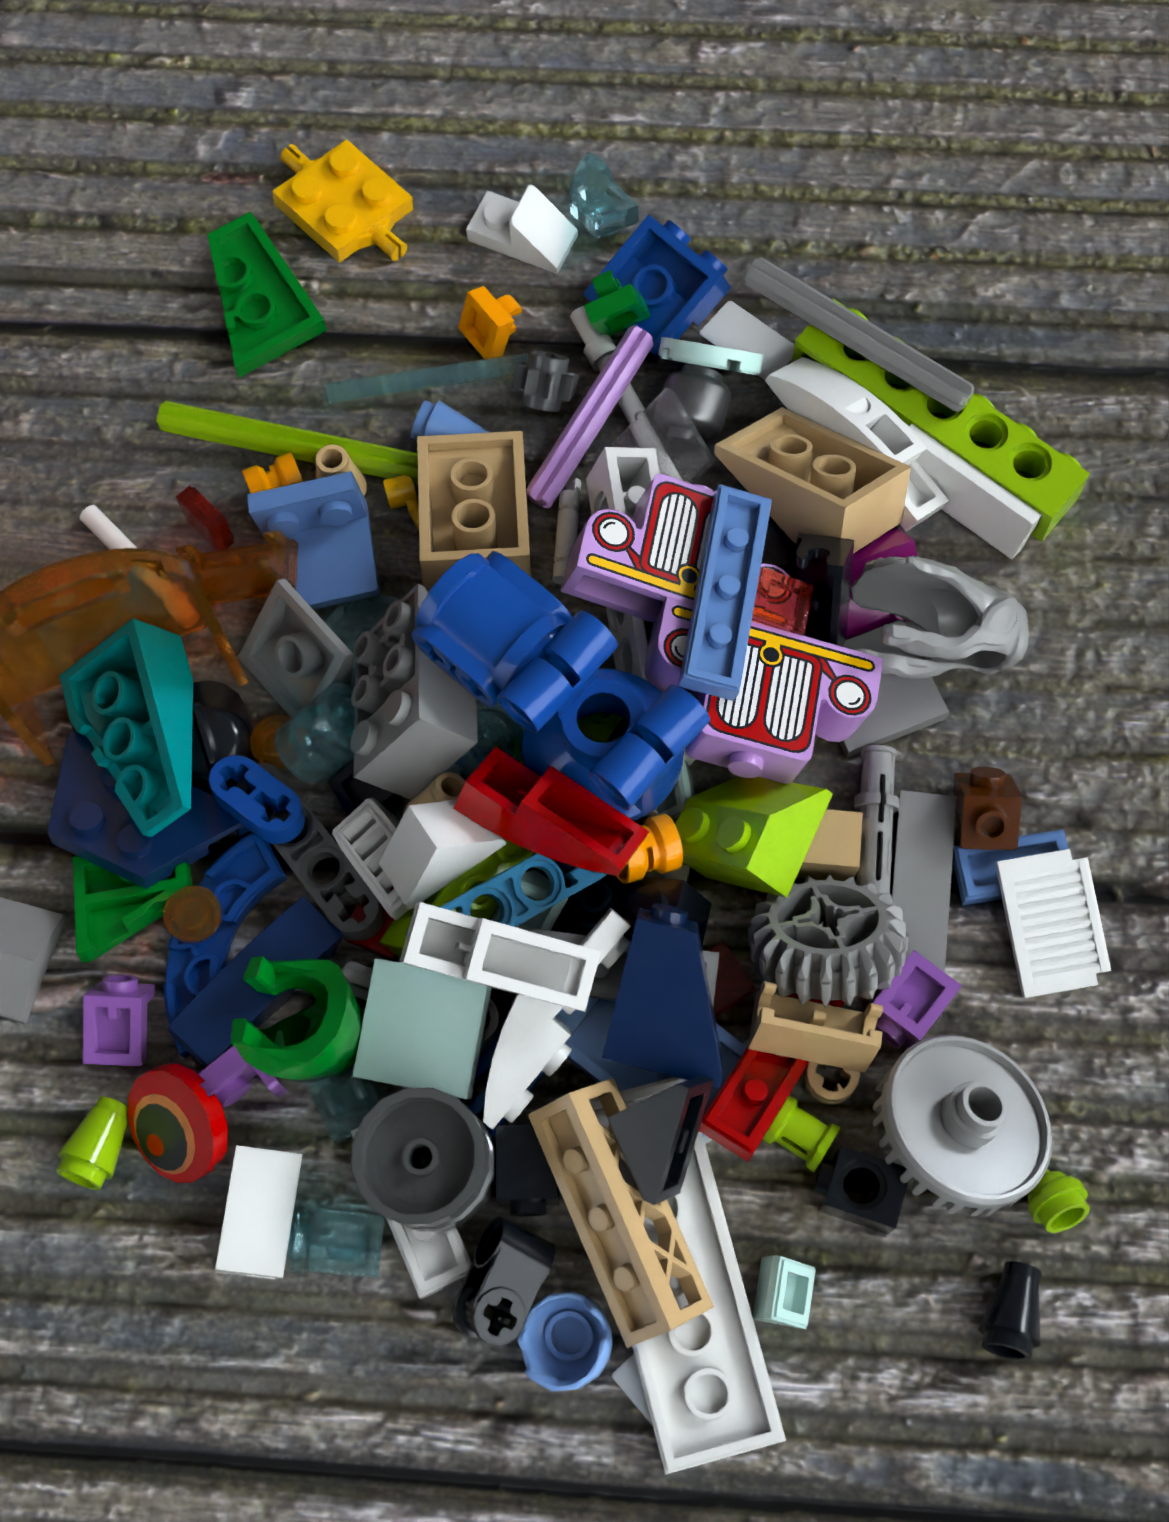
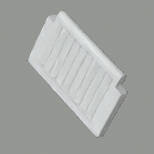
(1052, 922)

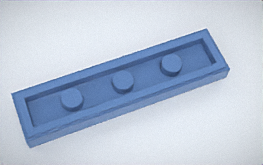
(725, 593)

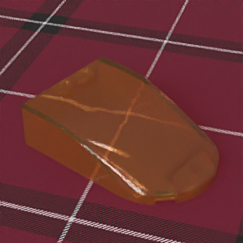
(77, 604)

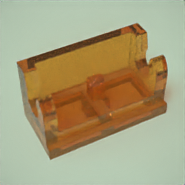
(246, 570)

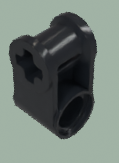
(506, 1278)

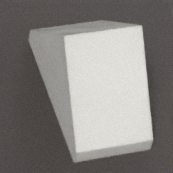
(434, 849)

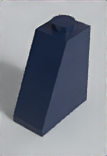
(665, 1001)

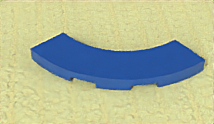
(239, 882)

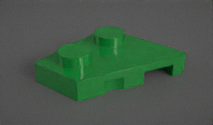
(114, 908)

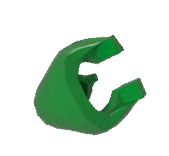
(311, 1042)

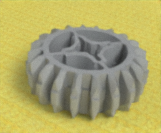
(829, 940)

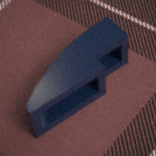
(207, 1020)

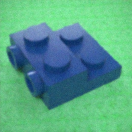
(669, 277)

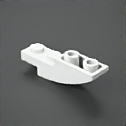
(856, 413)
(534, 1036)

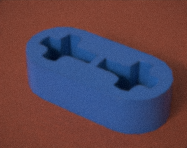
(249, 808)

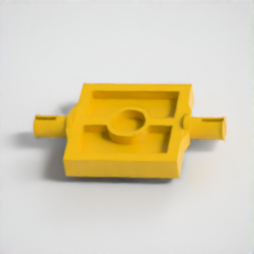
(343, 201)

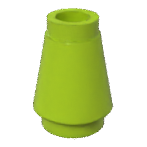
(95, 1145)

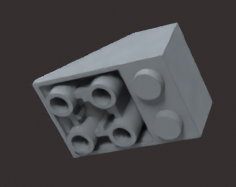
(407, 709)

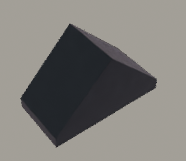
(661, 1136)

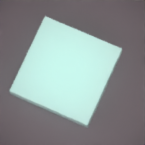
(421, 1029)

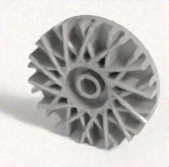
(964, 1124)

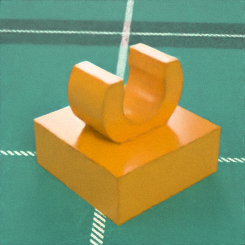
(488, 321)

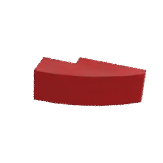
(549, 815)

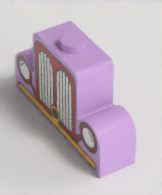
(646, 558)
(785, 696)

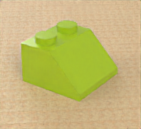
(751, 831)

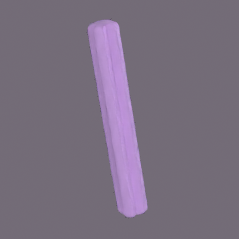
(589, 417)

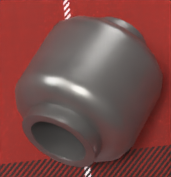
(702, 397)

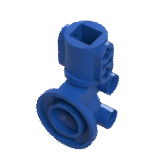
(523, 648)

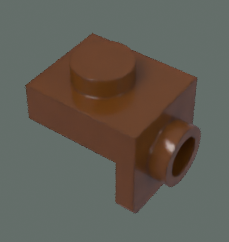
(988, 809)

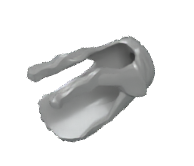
(963, 618)

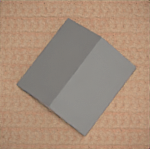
(294, 650)
(26, 949)

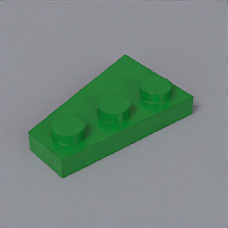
(259, 295)

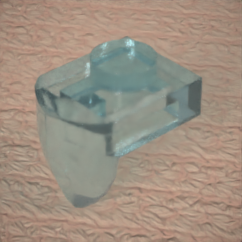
(598, 200)

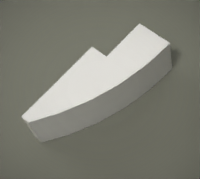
(500, 956)

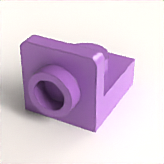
(914, 1001)
(116, 1021)
(230, 1077)

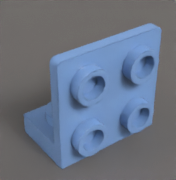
(332, 536)

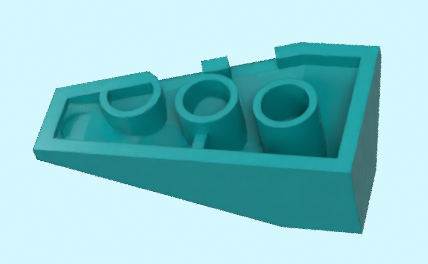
(138, 714)

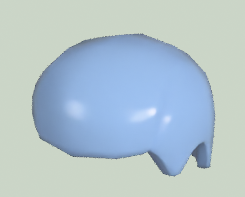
(565, 1341)

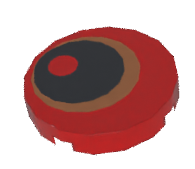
(177, 1123)

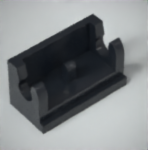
(827, 566)

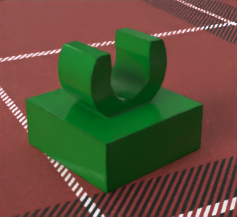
(616, 307)

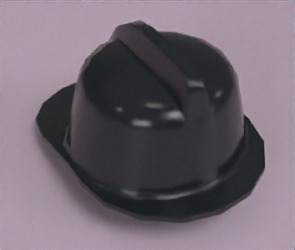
(218, 730)

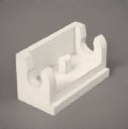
(258, 1213)

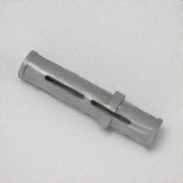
(878, 806)

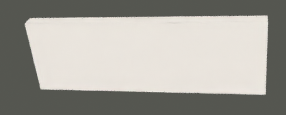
(708, 1375)

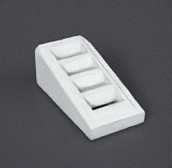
(363, 840)

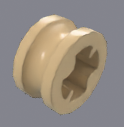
(815, 1082)

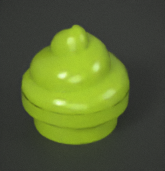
(1058, 1201)

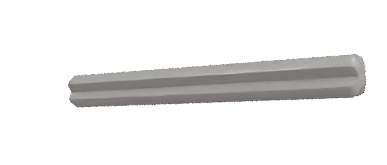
(859, 334)

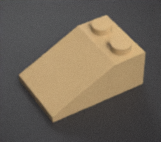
(817, 478)
(471, 500)

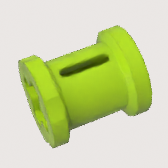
(801, 1133)

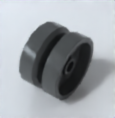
(388, 1155)

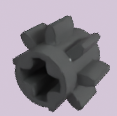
(545, 381)

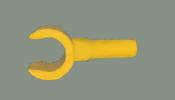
(401, 493)

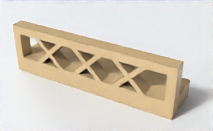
(612, 1217)

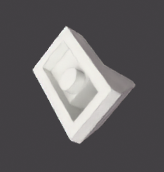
(523, 229)

